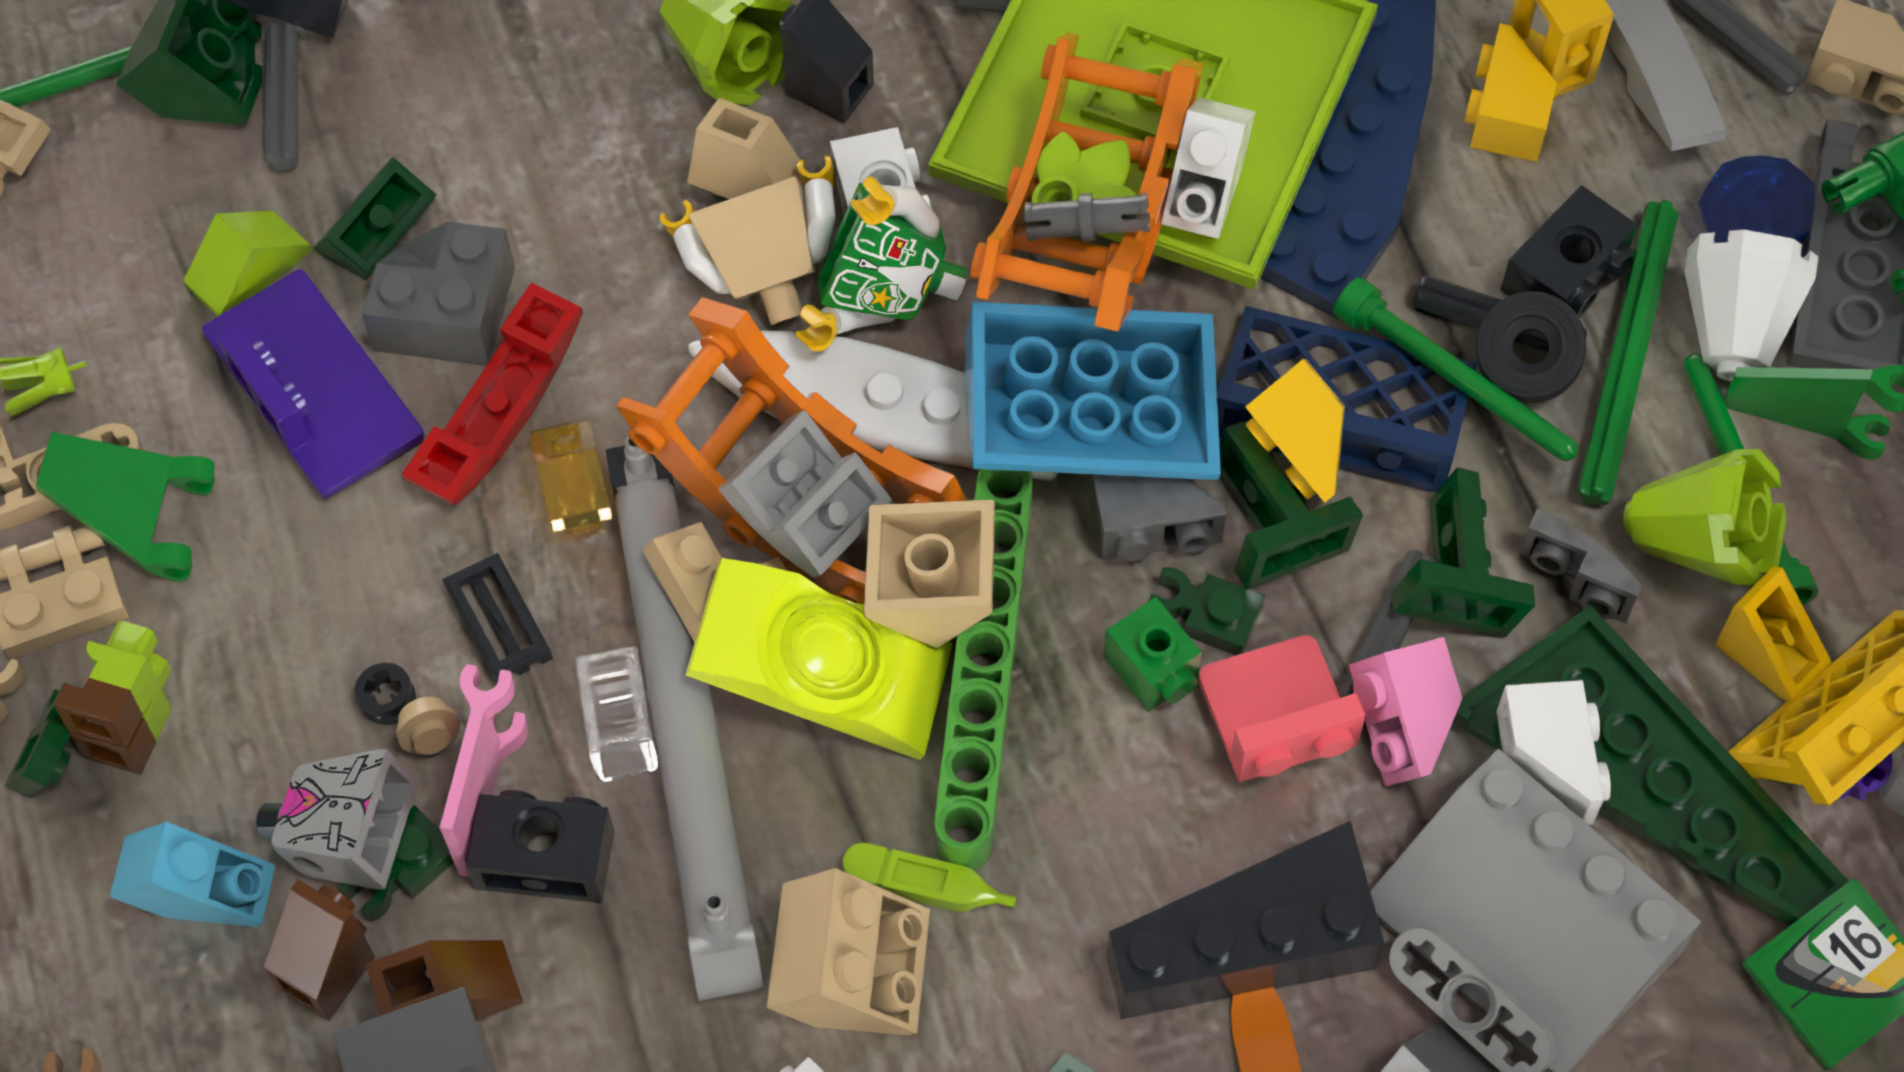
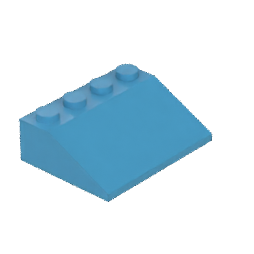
(1091, 399)

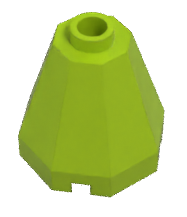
(729, 43)
(1713, 517)

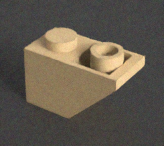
(1861, 57)
(739, 152)

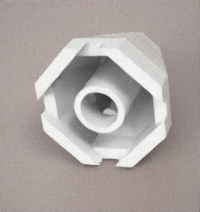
(1745, 296)

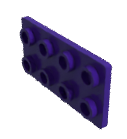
(313, 383)

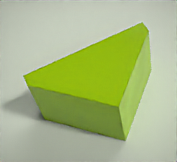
(242, 257)

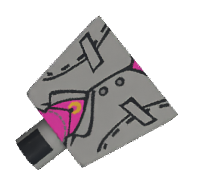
(342, 818)

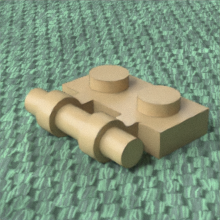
(59, 605)

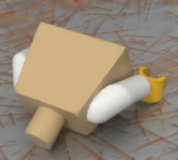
(761, 239)

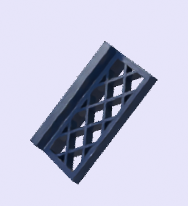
(1369, 446)

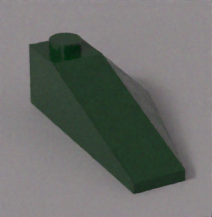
(195, 62)

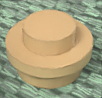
(426, 726)

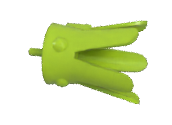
(45, 373)

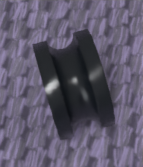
(371, 680)

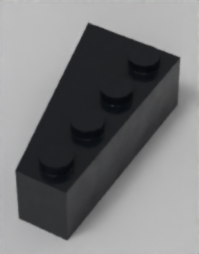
(1262, 928)

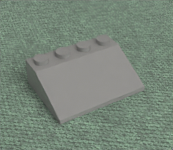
(1535, 908)

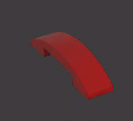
(500, 400)

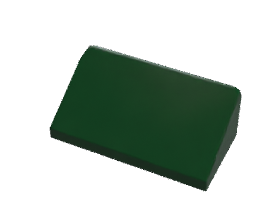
(376, 219)

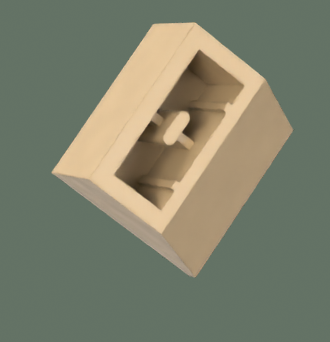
(848, 955)

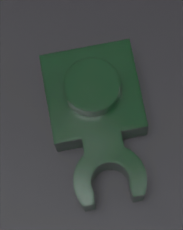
(1215, 613)
(43, 753)
(417, 863)

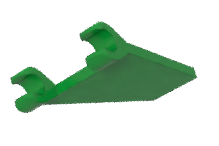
(1820, 400)
(121, 495)

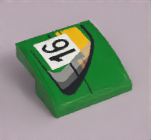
(1835, 973)

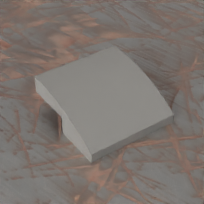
(804, 494)

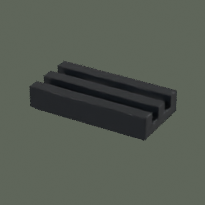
(518, 659)

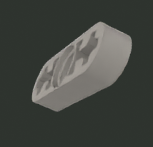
(1445, 957)

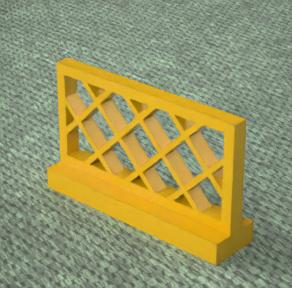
(1836, 722)

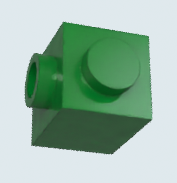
(1153, 655)

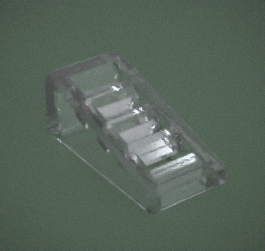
(622, 749)

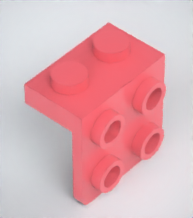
(1279, 708)

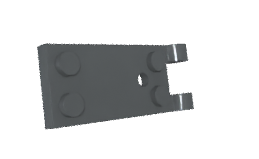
(1851, 308)

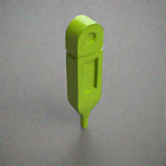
(922, 878)

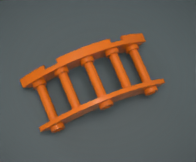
(1121, 261)
(736, 341)

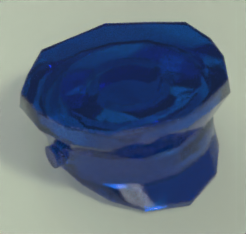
(1760, 197)

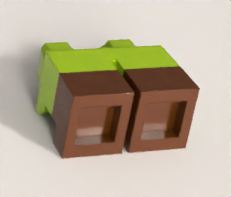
(122, 702)

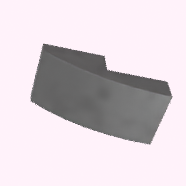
(1598, 574)

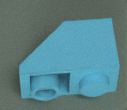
(191, 877)

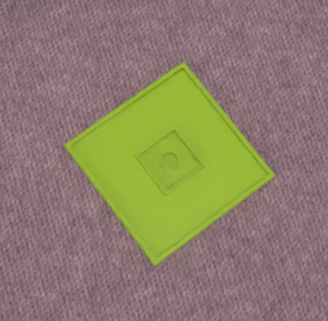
(1256, 54)

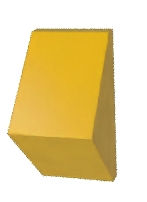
(1774, 636)

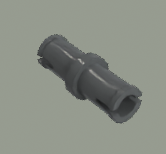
(1087, 217)

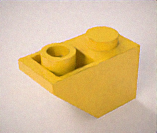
(1515, 101)
(1307, 426)

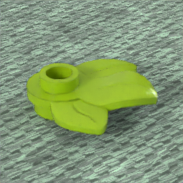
(1068, 171)

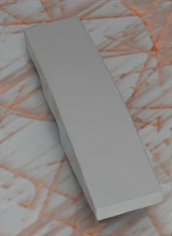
(1664, 74)

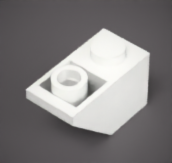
(1207, 166)
(1552, 738)

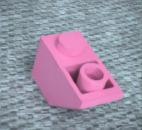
(1407, 707)

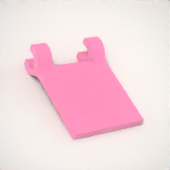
(479, 758)

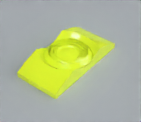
(817, 657)

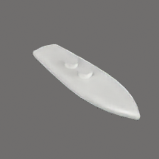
(884, 391)

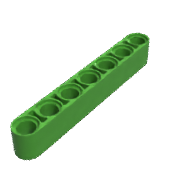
(984, 686)

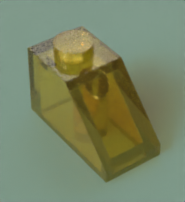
(571, 477)

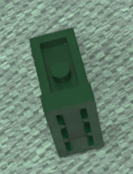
(1287, 532)
(1459, 584)

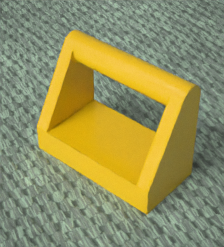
(1573, 38)

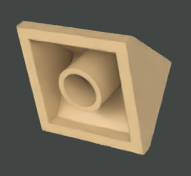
(930, 567)

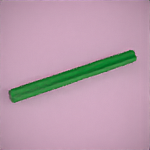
(1627, 354)

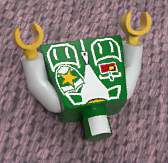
(880, 264)

